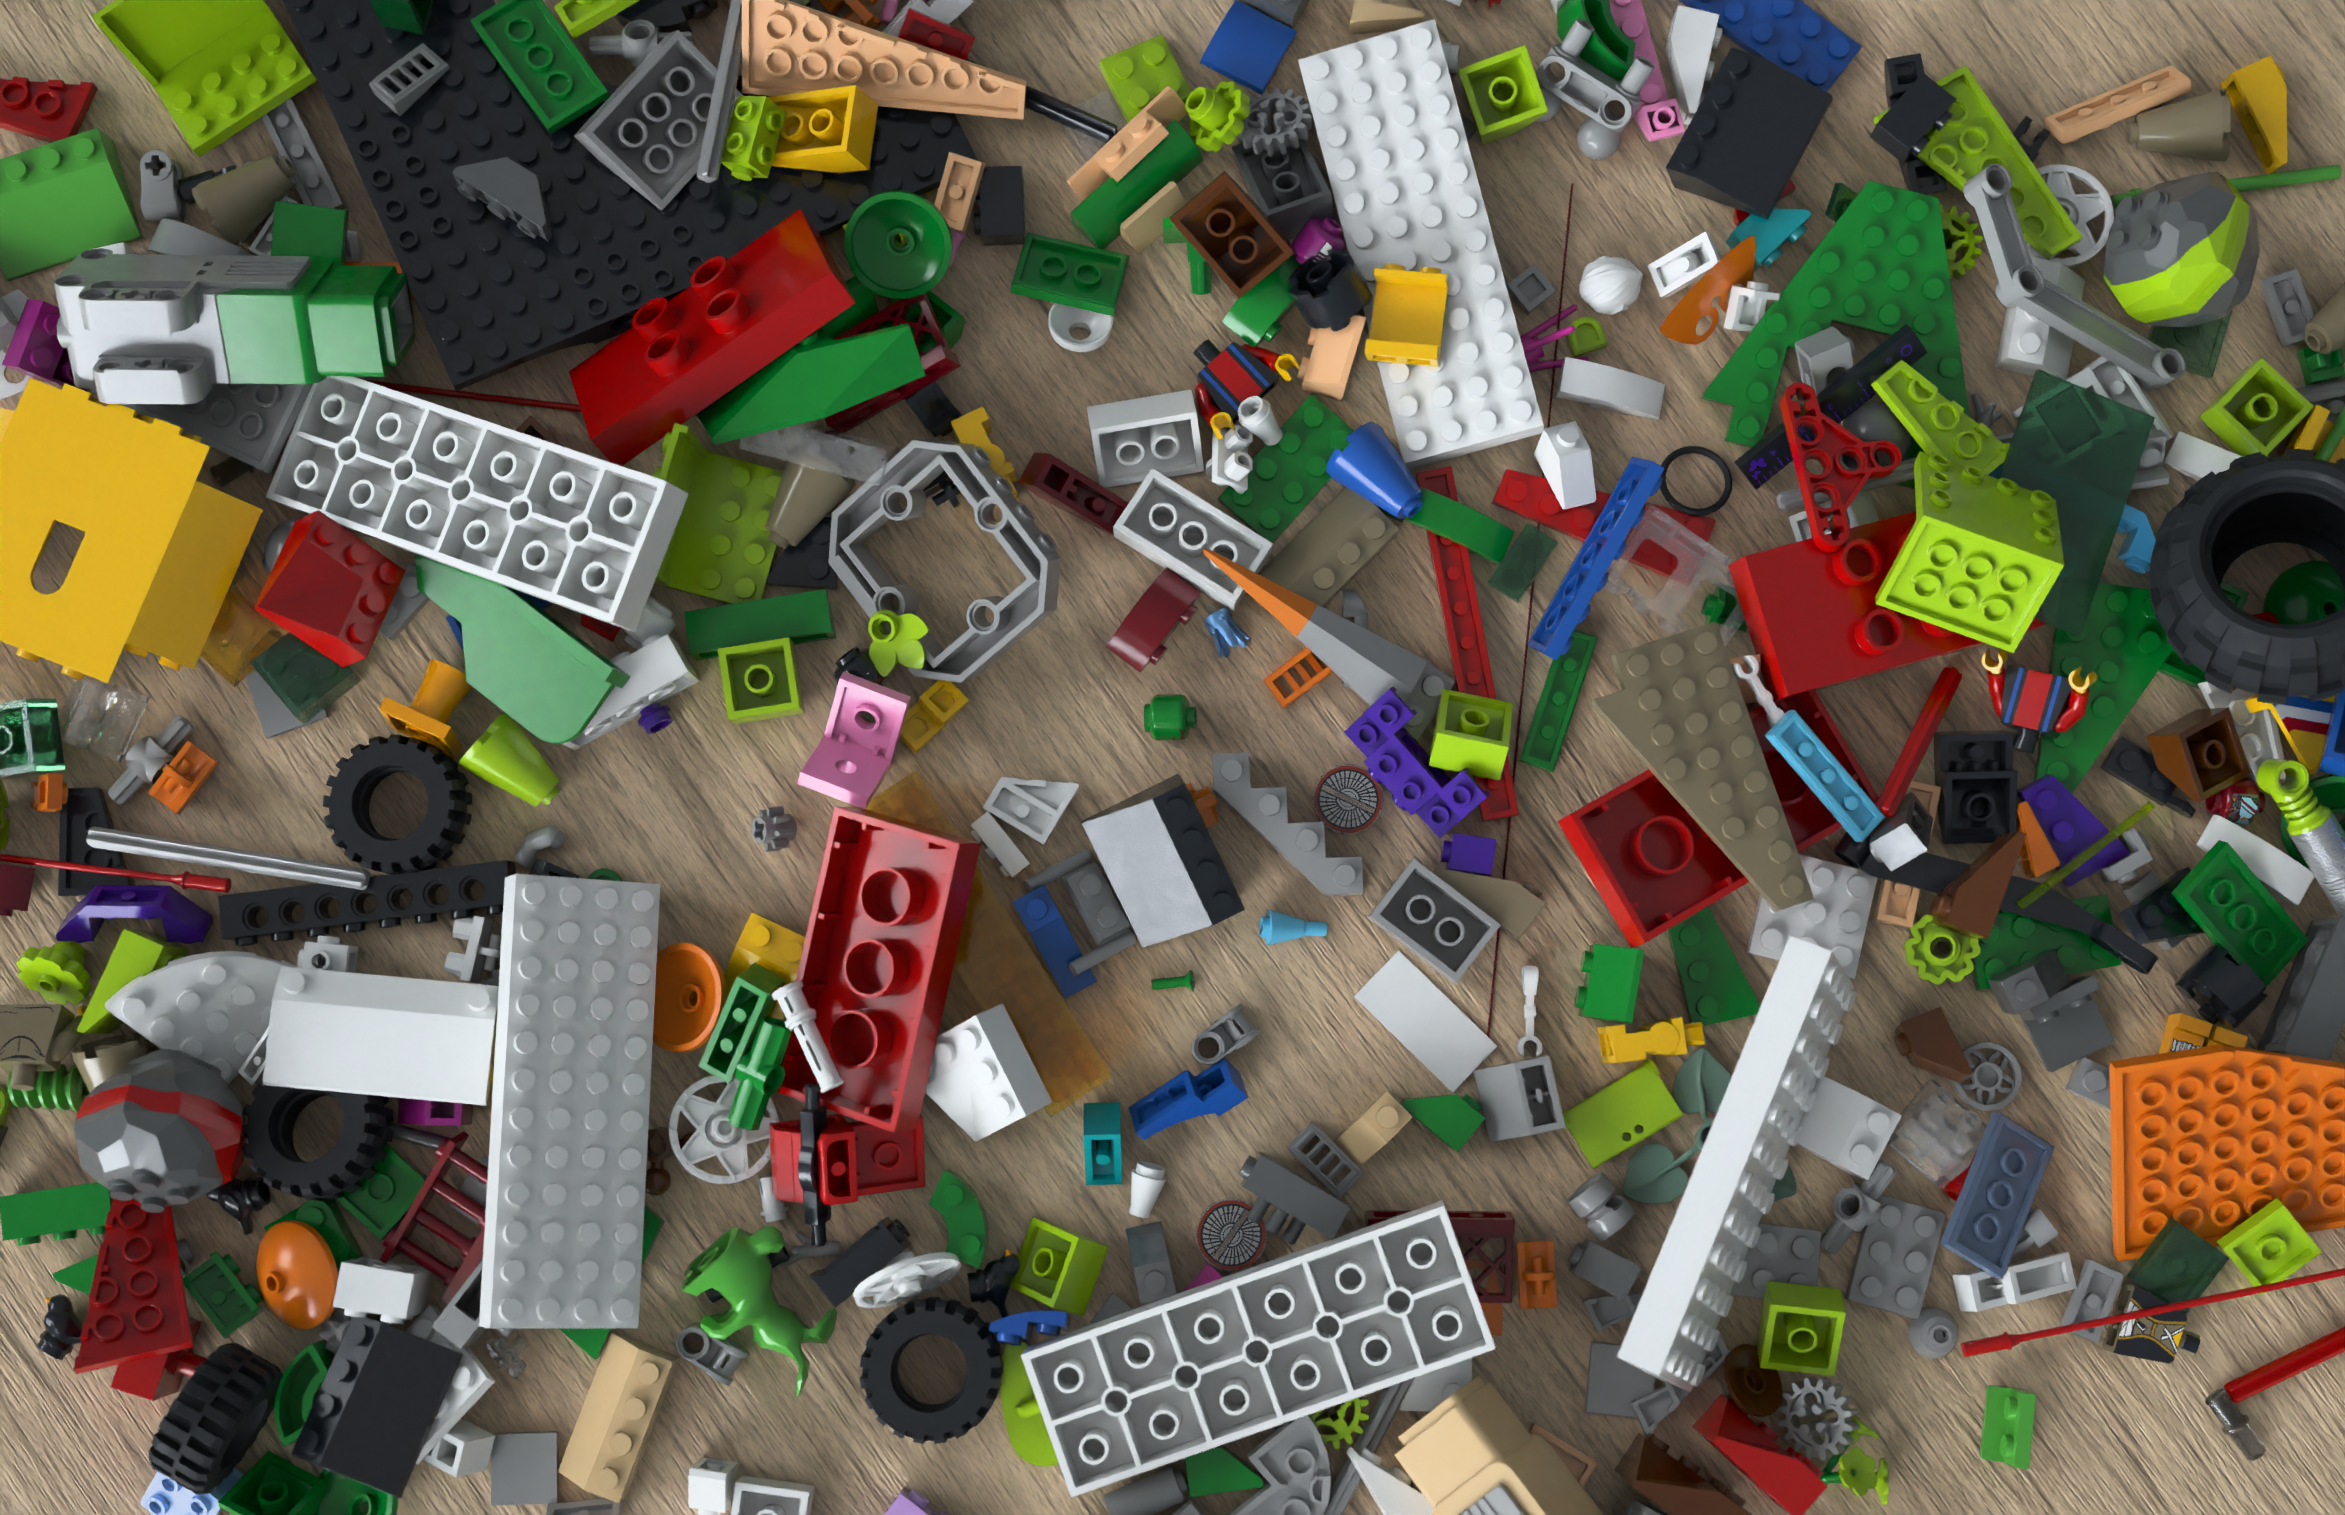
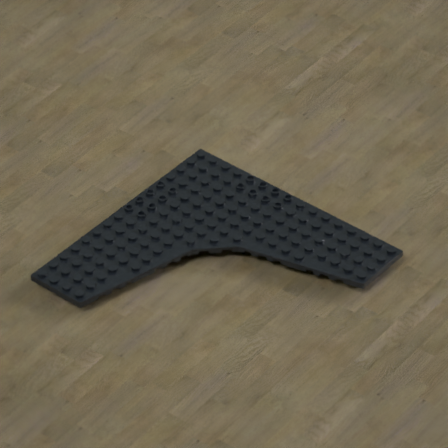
(512, 297)

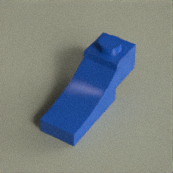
(1053, 940)
(1188, 1097)

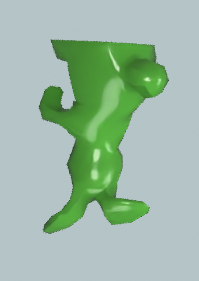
(742, 1273)

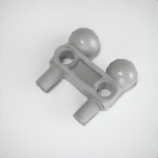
(1591, 92)

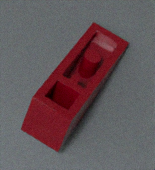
(1072, 491)

